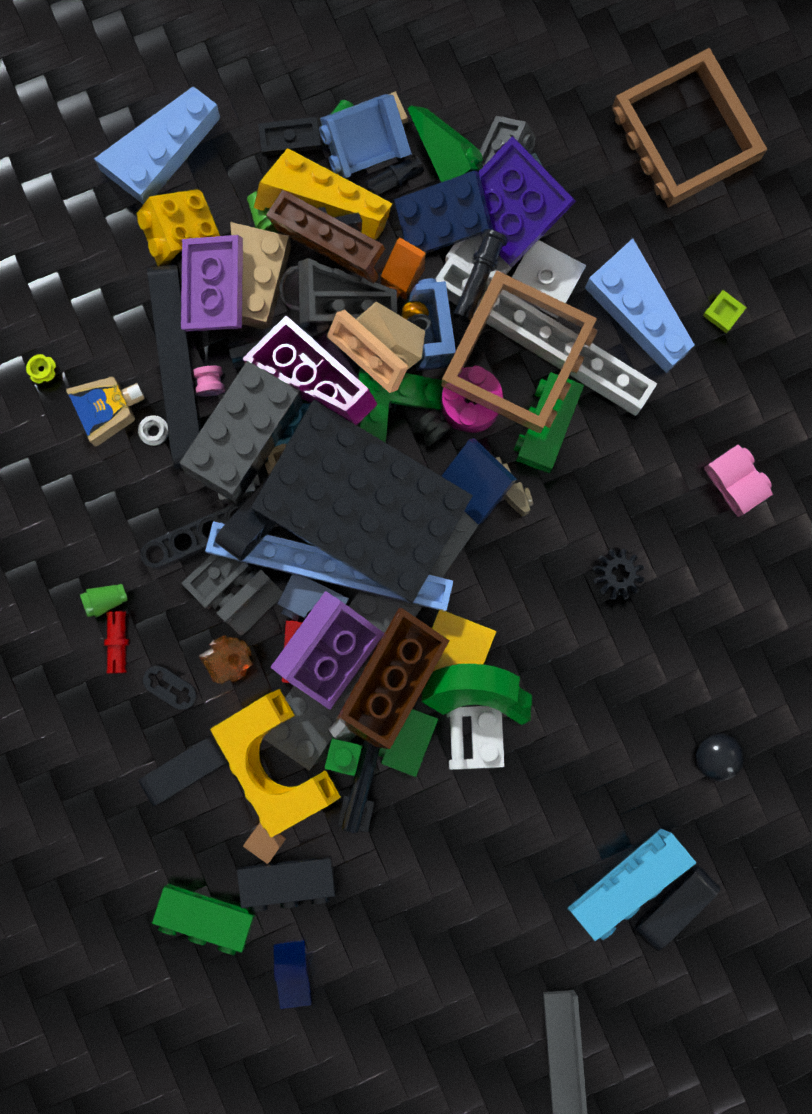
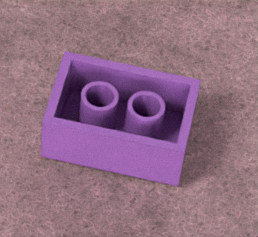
(327, 650)

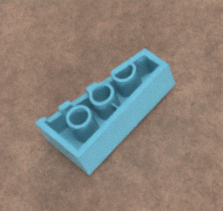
(631, 884)

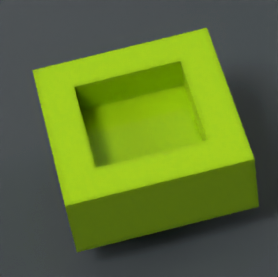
(724, 311)

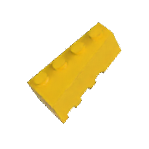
(322, 189)

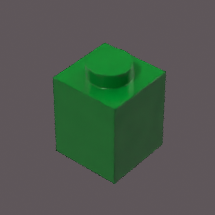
(343, 756)

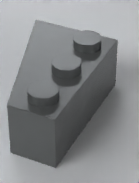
(330, 290)

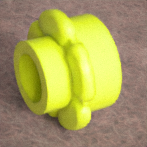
(33, 368)

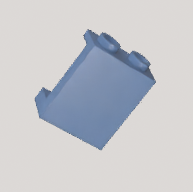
(364, 135)
(435, 298)

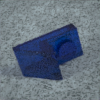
(292, 974)

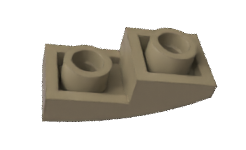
(517, 497)

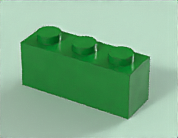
(542, 449)
(203, 919)

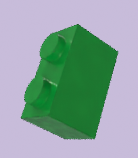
(410, 744)

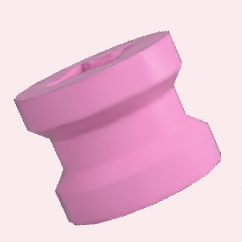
(208, 381)

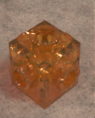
(217, 661)

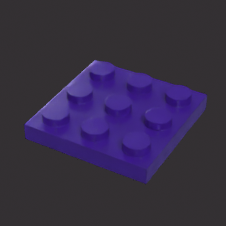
(521, 199)

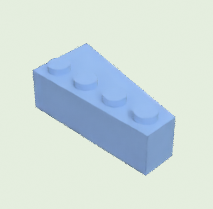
(159, 145)
(638, 303)

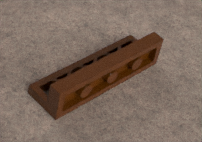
(326, 235)

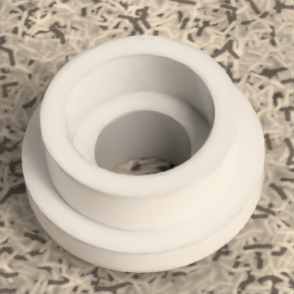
(146, 424)

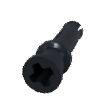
(484, 262)

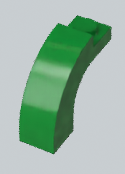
(477, 685)

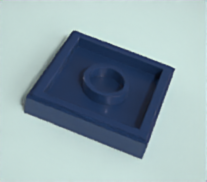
(480, 476)

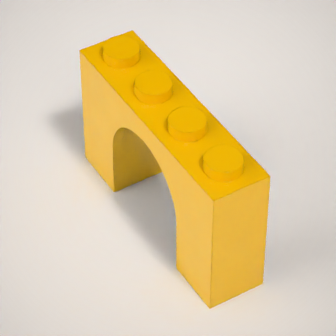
(240, 742)

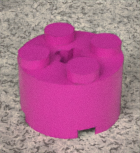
(469, 416)

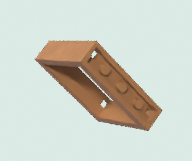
(729, 107)
(572, 364)

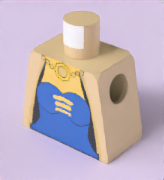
(104, 407)

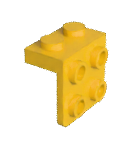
(174, 217)

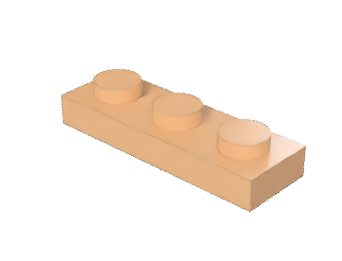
(367, 351)

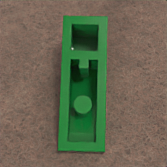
(447, 149)

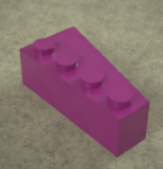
(309, 368)

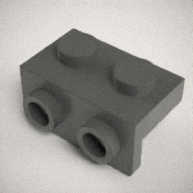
(215, 578)
(250, 602)

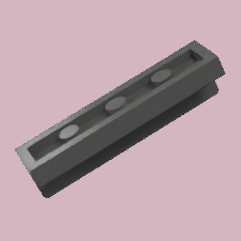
(565, 1052)

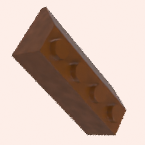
(393, 680)

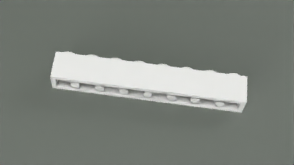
(554, 342)

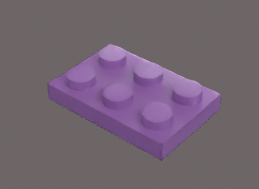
(212, 283)

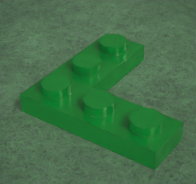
(413, 392)

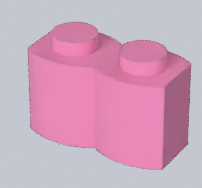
(739, 480)

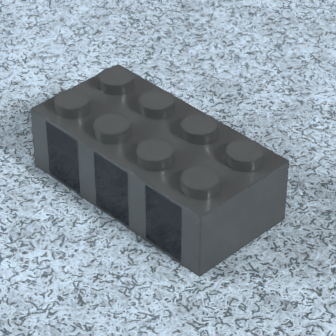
(242, 432)

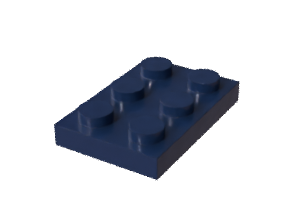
(444, 213)

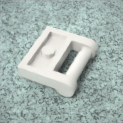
(486, 738)

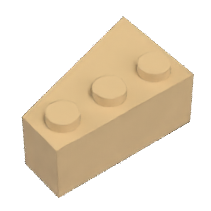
(263, 266)

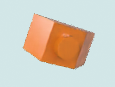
(403, 268)

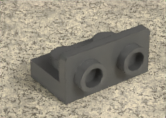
(501, 131)

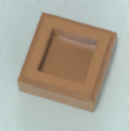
(263, 845)

